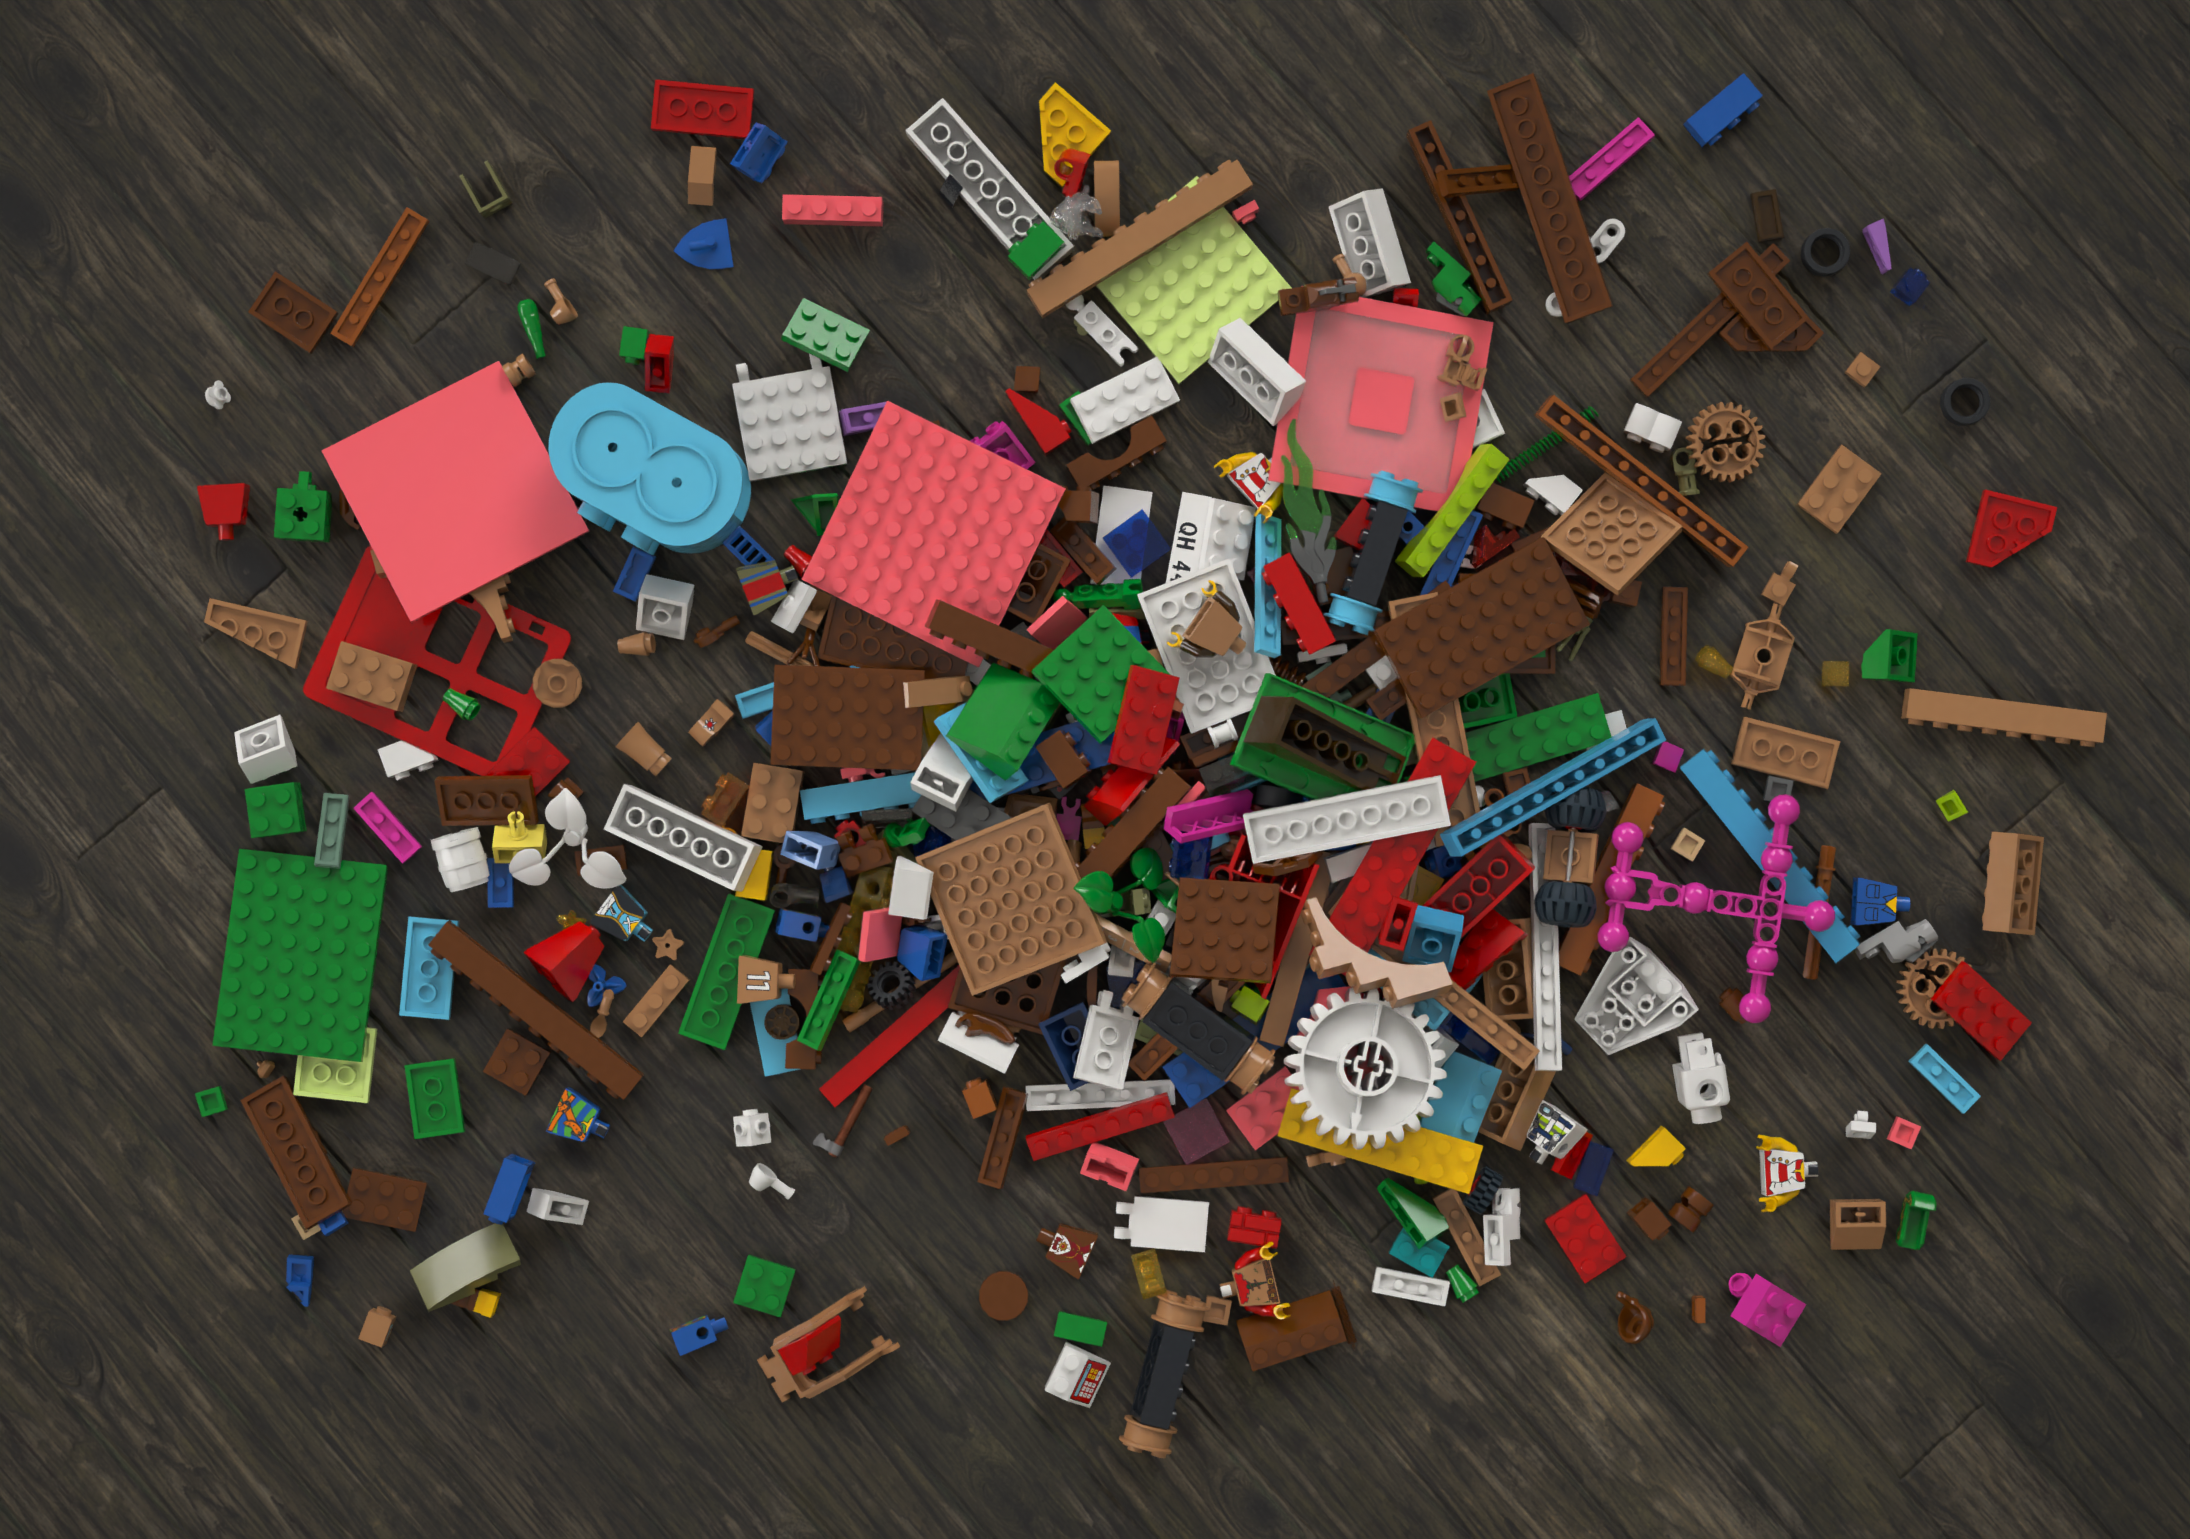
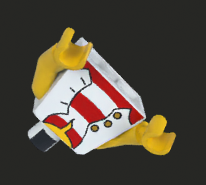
(1250, 475)
(1782, 1171)

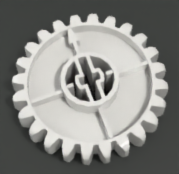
(1342, 1104)

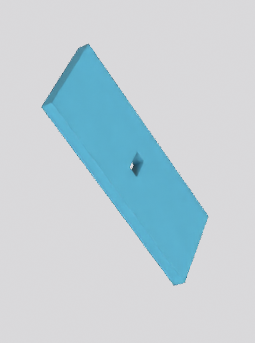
(771, 1049)

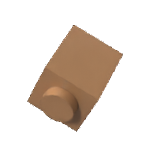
(377, 1326)

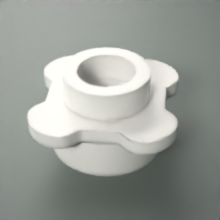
(217, 395)

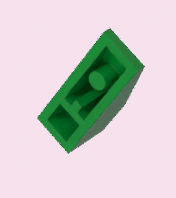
(1415, 1214)

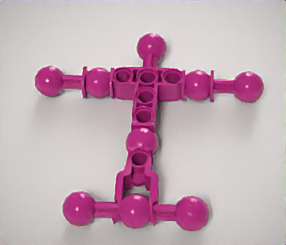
(1698, 898)

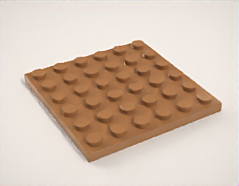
(1011, 899)

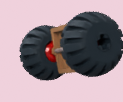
(1571, 860)

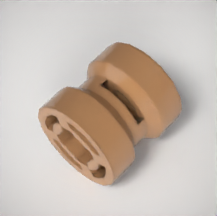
(514, 373)

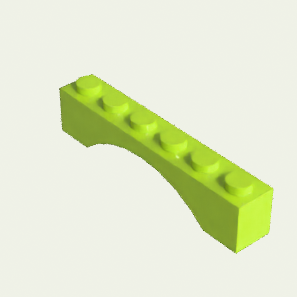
(1434, 537)

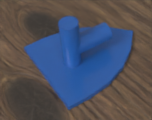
(707, 246)

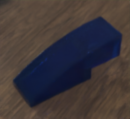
(1469, 1038)

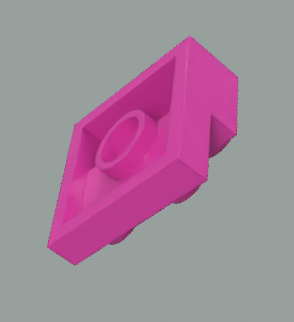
(1005, 444)

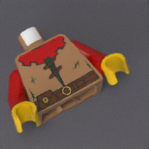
(1255, 1283)

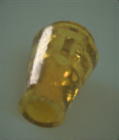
(1713, 661)

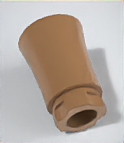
(644, 749)

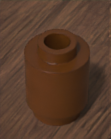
(1730, 1003)

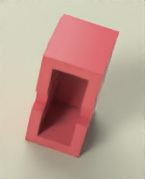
(1109, 1165)

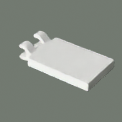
(1106, 1043)
(1164, 1223)

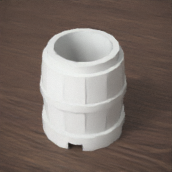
(461, 859)

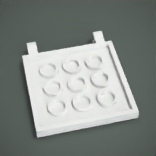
(789, 422)

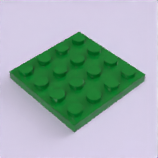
(1092, 671)

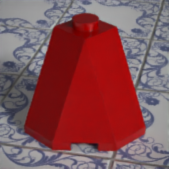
(567, 958)

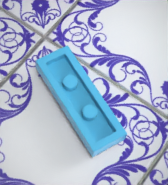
(1944, 1078)

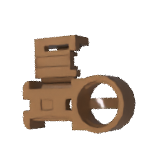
(1460, 371)

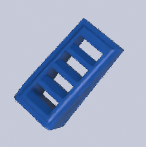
(734, 536)

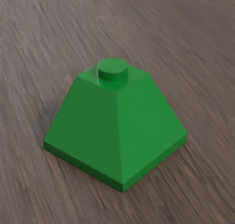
(1891, 657)

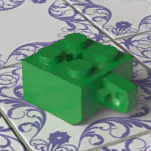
(308, 499)

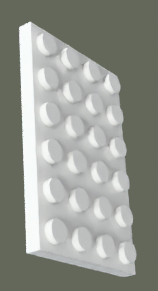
(1213, 686)

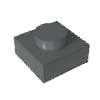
(1777, 786)

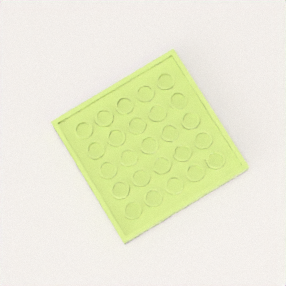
(1192, 289)

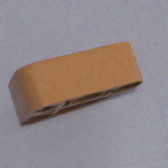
(1107, 193)

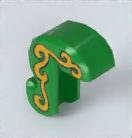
(1914, 1219)

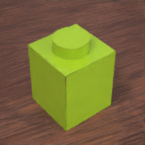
(1249, 1005)

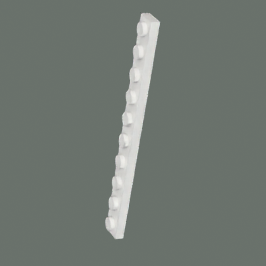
(1544, 965)

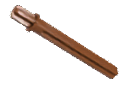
(1823, 879)

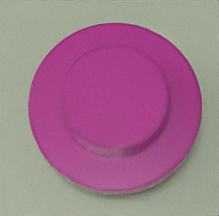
(1739, 1283)

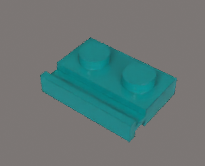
(1424, 1259)

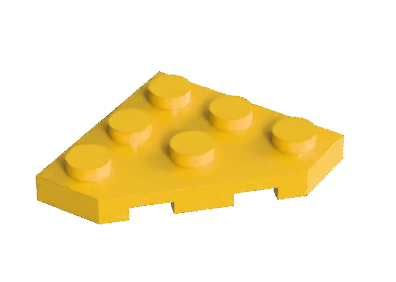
(1067, 126)

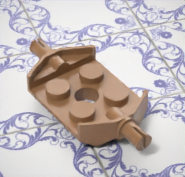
(1748, 670)

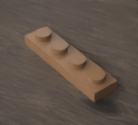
(1465, 1235)

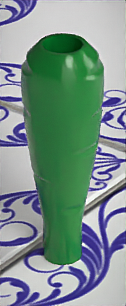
(530, 319)

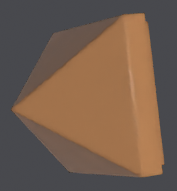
(1453, 407)

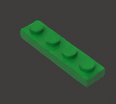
(828, 1000)

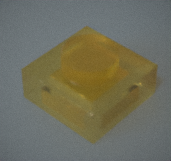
(1835, 673)

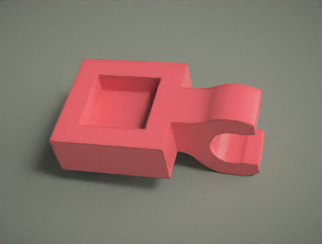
(856, 774)

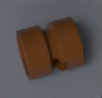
(1690, 1209)

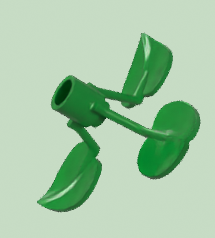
(1098, 894)

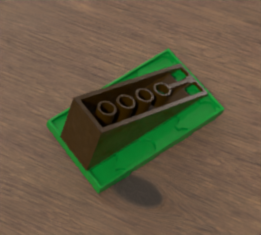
(1318, 743)

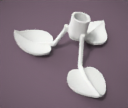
(567, 813)

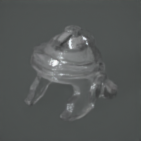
(1073, 215)

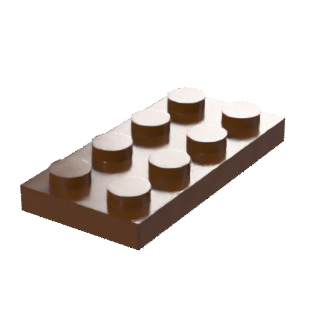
(1758, 296)
(485, 799)

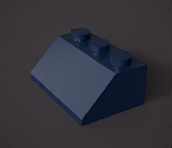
(1064, 1038)

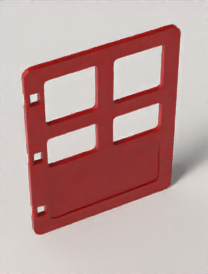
(377, 621)

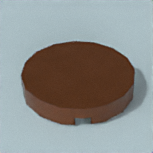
(1003, 1295)

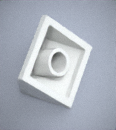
(910, 890)

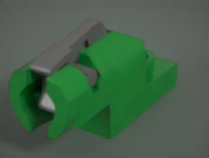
(1450, 282)

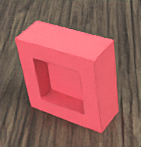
(1246, 213)
(1903, 1132)

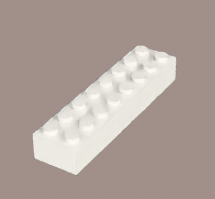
(985, 181)

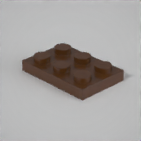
(293, 312)
(384, 1199)

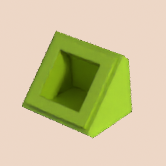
(1951, 805)

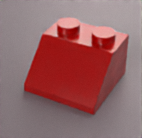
(812, 1347)

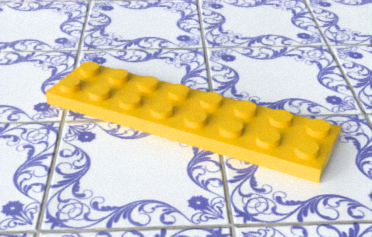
(1420, 1154)

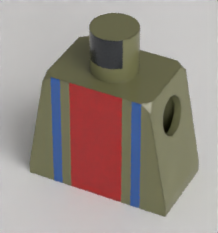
(765, 584)

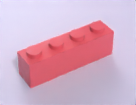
(832, 210)

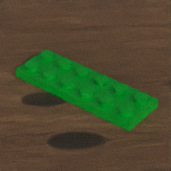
(1537, 736)
(714, 999)

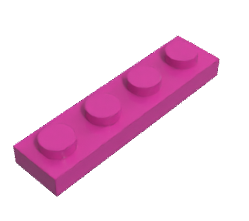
(1610, 158)

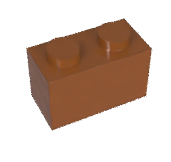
(979, 1097)

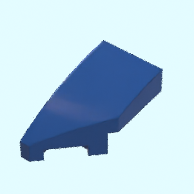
(300, 1276)

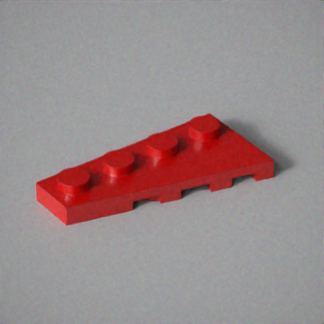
(1483, 946)

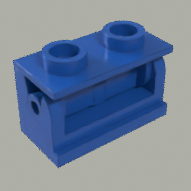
(759, 153)

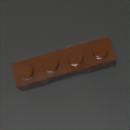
(1145, 439)
(1080, 505)
(806, 988)

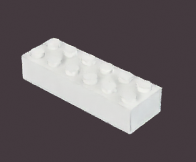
(683, 837)

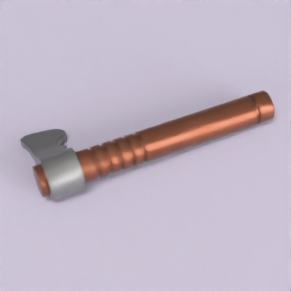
(836, 1147)

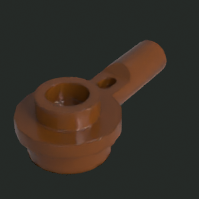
(706, 636)
(783, 864)

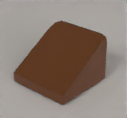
(1027, 379)

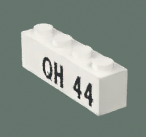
(1188, 536)

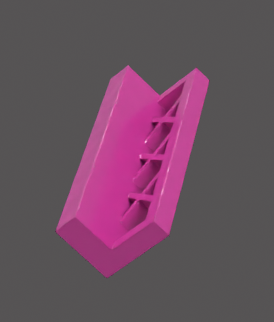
(1208, 813)

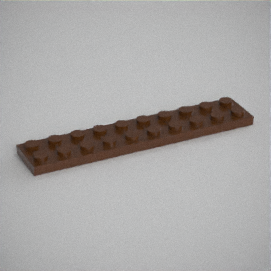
(1550, 198)

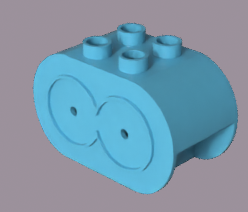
(648, 470)

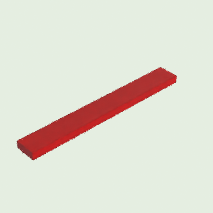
(890, 1041)

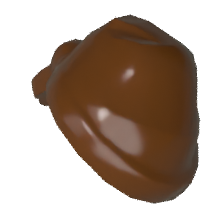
(1634, 1319)

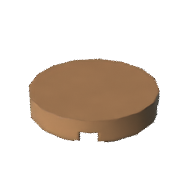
(557, 683)

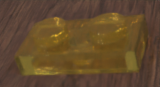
(1149, 1274)

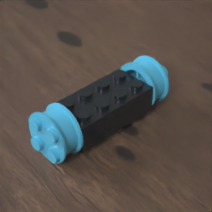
(1377, 547)

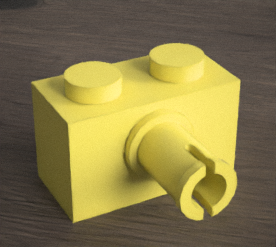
(516, 837)

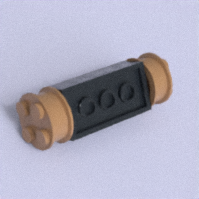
(1198, 1028)
(1162, 1374)

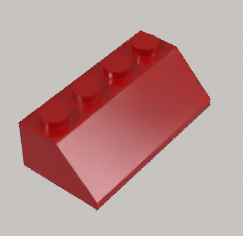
(1299, 603)
(1121, 788)

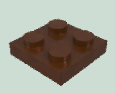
(517, 1061)

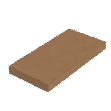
(1785, 752)

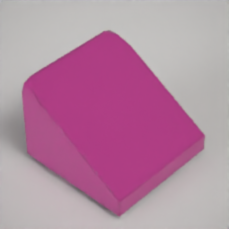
(1668, 756)

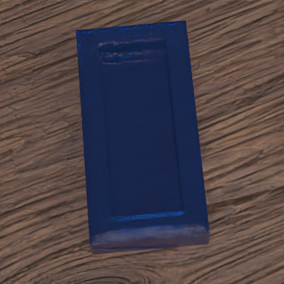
(1593, 1168)

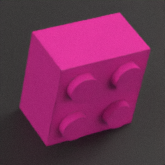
(1768, 1310)

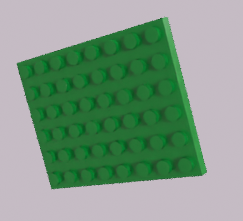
(300, 956)

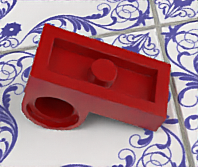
(1073, 175)

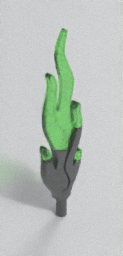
(1313, 526)

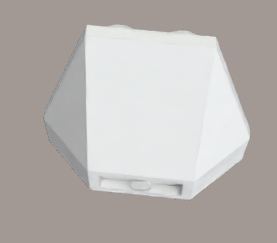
(1633, 1000)

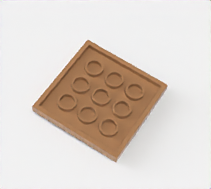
(1611, 533)

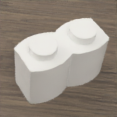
(1651, 427)

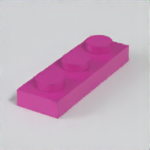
(387, 827)

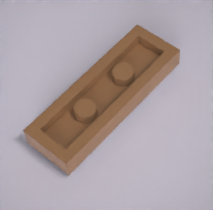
(656, 1000)

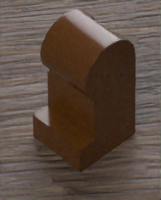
(570, 785)

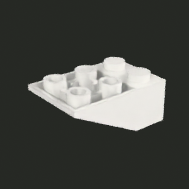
(942, 776)

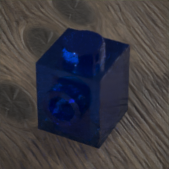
(1910, 286)

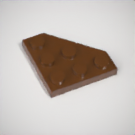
(1743, 338)

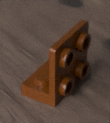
(1336, 574)

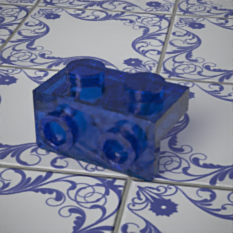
(1191, 858)

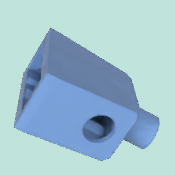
(820, 850)

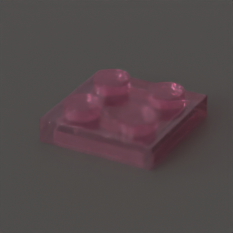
(1196, 1131)

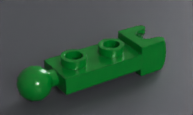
(1104, 594)

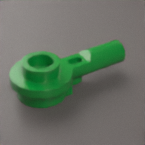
(891, 834)

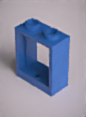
(508, 1189)

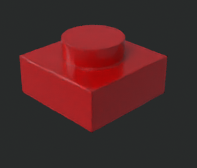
(1406, 296)

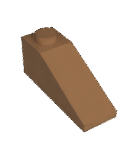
(937, 691)

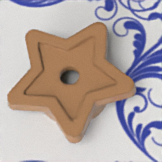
(674, 943)

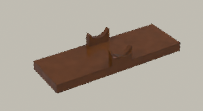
(296, 1152)

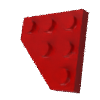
(2007, 526)

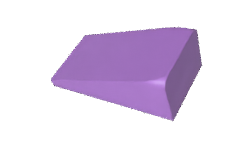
(1877, 241)
(860, 418)

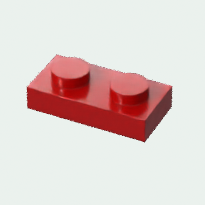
(1568, 1165)

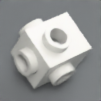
(752, 1128)

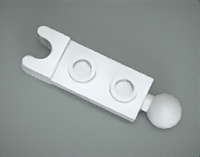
(1101, 329)

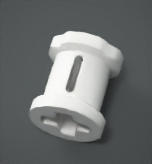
(1222, 733)

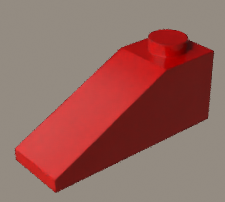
(1042, 424)

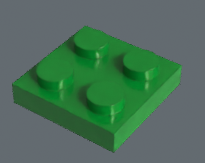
(764, 1285)

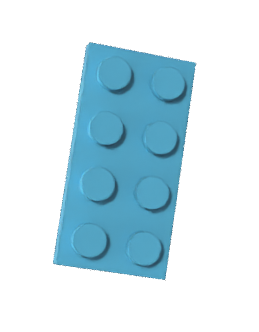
(988, 782)
(426, 979)

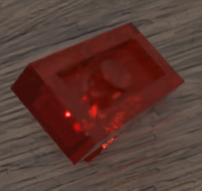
(1487, 545)

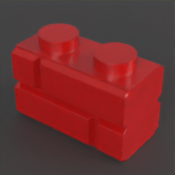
(1253, 1227)

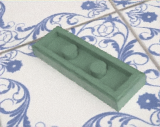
(331, 830)

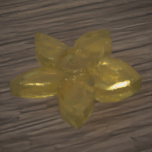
(569, 920)

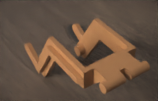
(801, 1383)

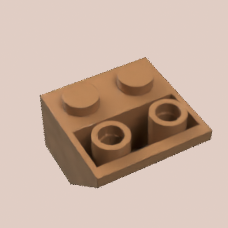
(1857, 1223)

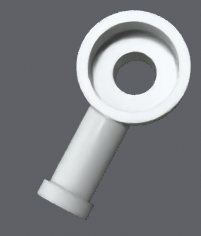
(764, 1177)

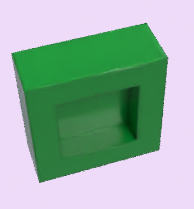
(913, 832)
(211, 1101)

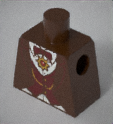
(1068, 1247)

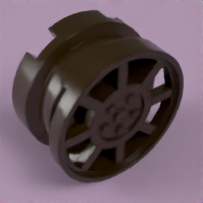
(782, 1021)

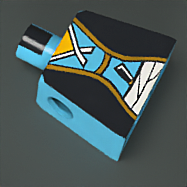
(622, 916)

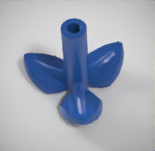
(597, 976)

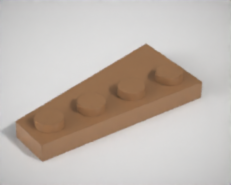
(266, 631)

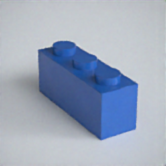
(1723, 111)

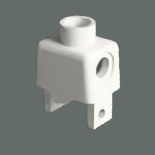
(1695, 1070)

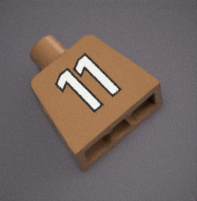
(761, 980)

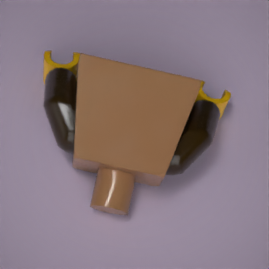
(1213, 628)

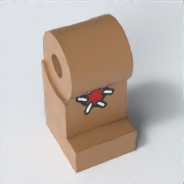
(711, 722)

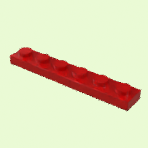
(1100, 1126)

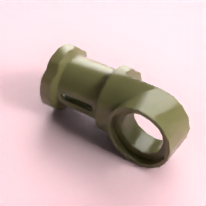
(1685, 473)

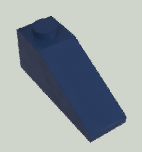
(835, 883)

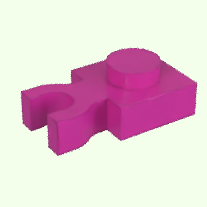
(1068, 821)

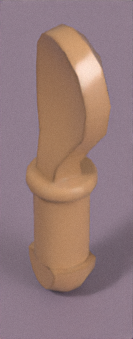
(599, 1023)

